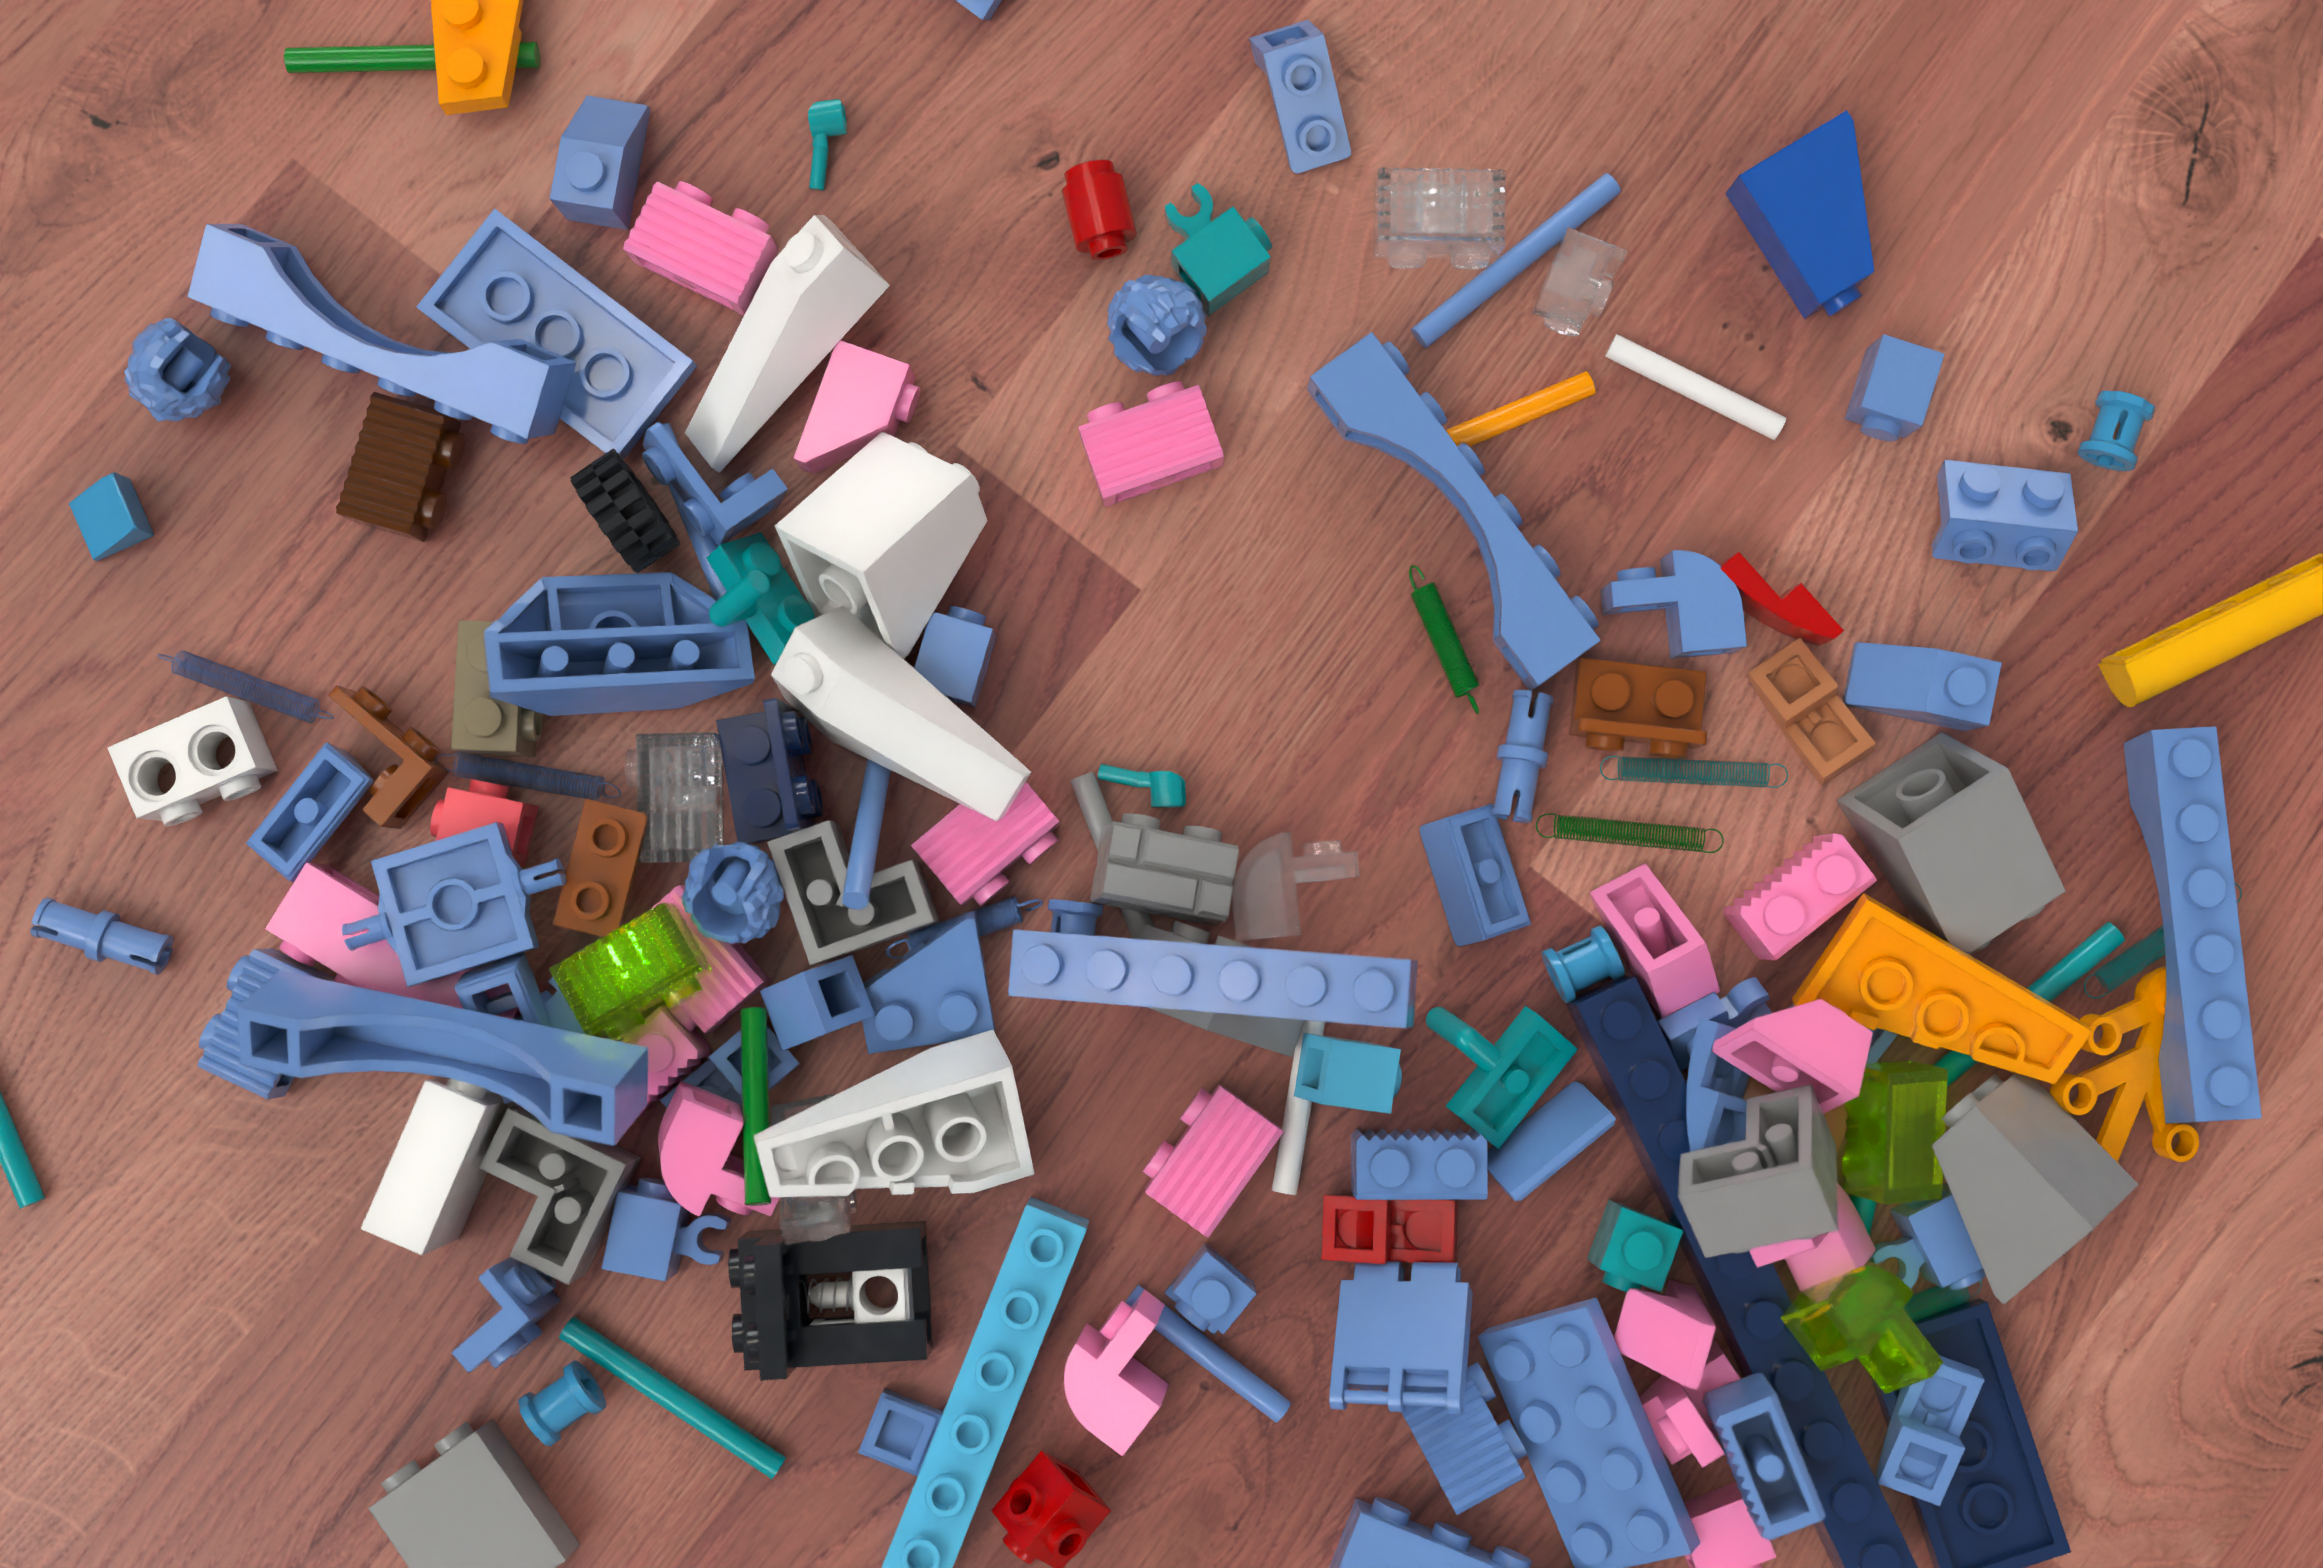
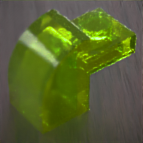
(1865, 1320)

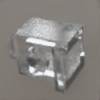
(1577, 282)

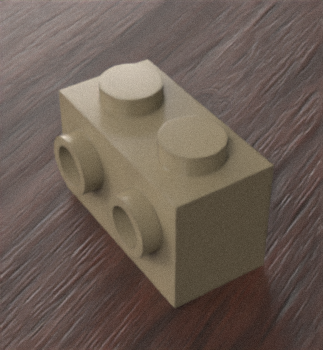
(480, 722)

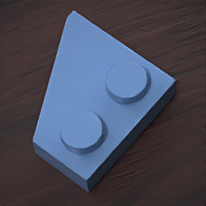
(932, 993)

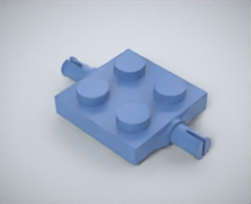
(454, 904)

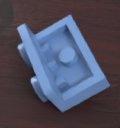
(2004, 515)
(525, 1299)

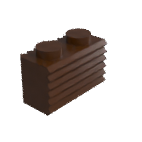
(401, 467)

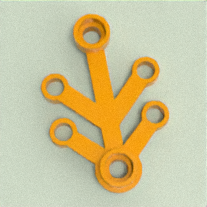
(2133, 1071)

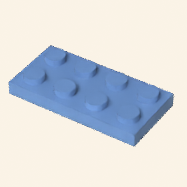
(518, 289)
(1588, 1438)

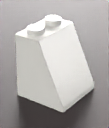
(885, 537)

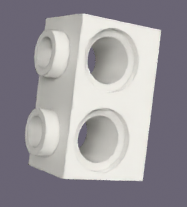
(191, 748)

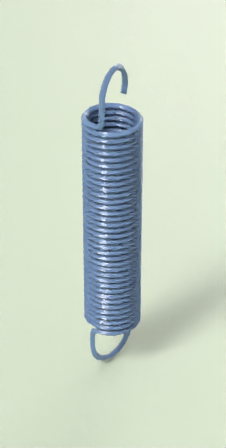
(988, 918)

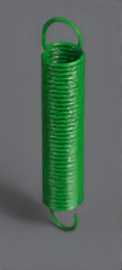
(1444, 639)

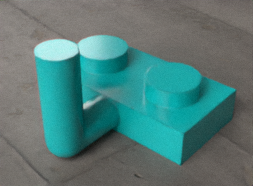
(757, 592)
(1508, 1073)

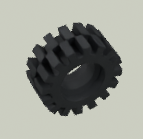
(624, 511)

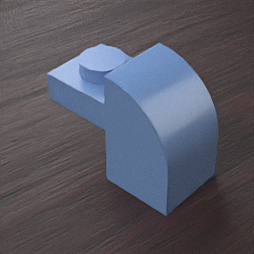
(1698, 601)

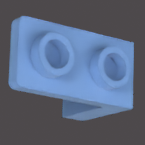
(1303, 94)
(744, 499)

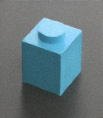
(1348, 1073)

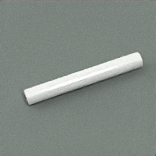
(1695, 387)
(1294, 1125)

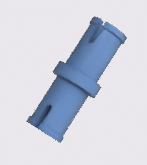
(1522, 756)
(102, 935)

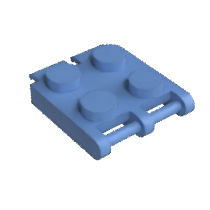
(1402, 1337)

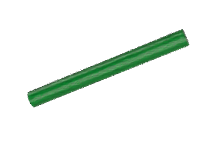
(381, 58)

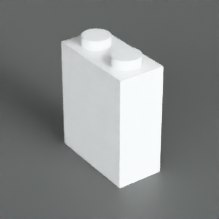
(436, 1166)

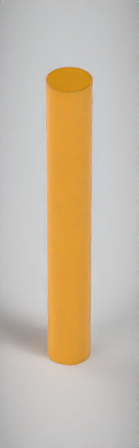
(1523, 410)

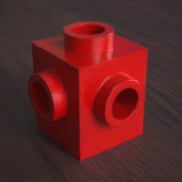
(1049, 1512)

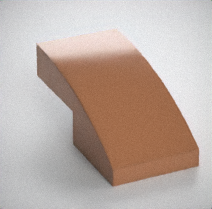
(1810, 712)

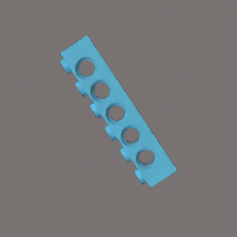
(988, 1388)

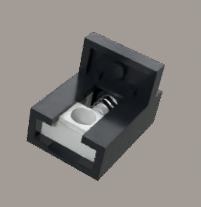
(774, 1293)

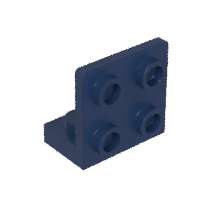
(768, 772)

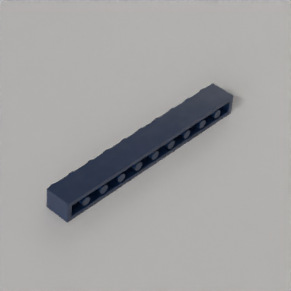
(1742, 1297)

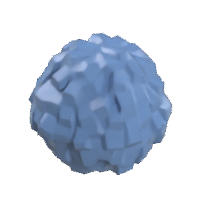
(1156, 324)
(175, 372)
(733, 892)

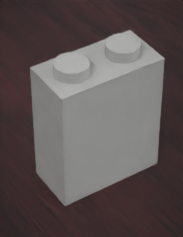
(472, 1508)

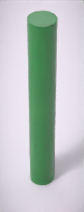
(754, 1100)

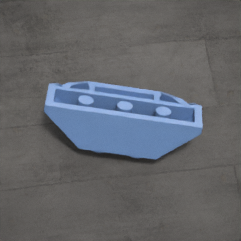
(613, 646)

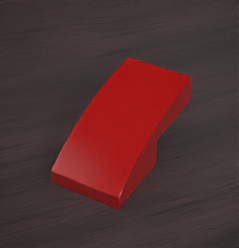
(1792, 613)
(1389, 1230)

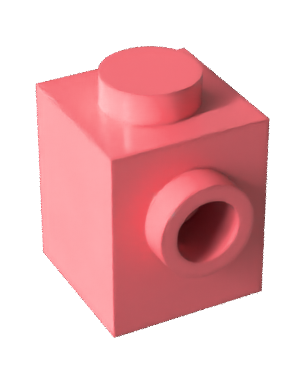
(482, 806)

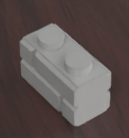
(1164, 870)

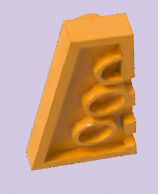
(475, 53)
(1926, 989)

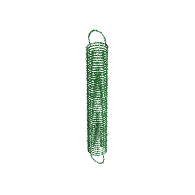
(1597, 833)

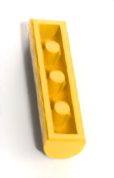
(2216, 634)

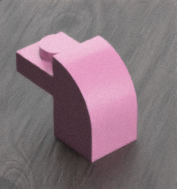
(696, 1151)
(1826, 1254)
(1103, 1381)
(1681, 1417)

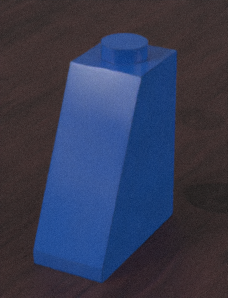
(1811, 217)

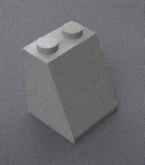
(1954, 842)
(2025, 1179)

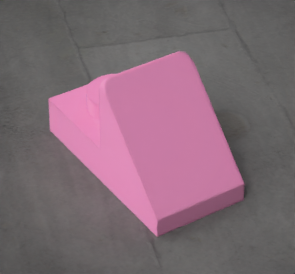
(1667, 1332)

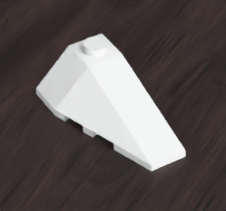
(792, 323)
(892, 715)
(922, 1123)

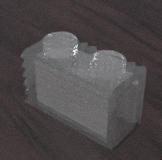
(1439, 216)
(680, 792)

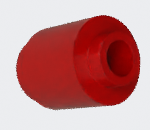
(1098, 209)

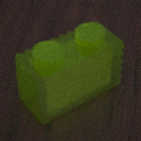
(631, 972)
(1894, 1131)

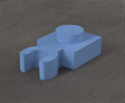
(1734, 1010)

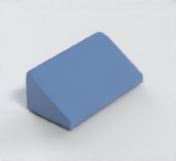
(310, 811)
(1474, 876)
(1548, 1140)

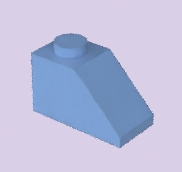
(600, 162)
(1922, 685)

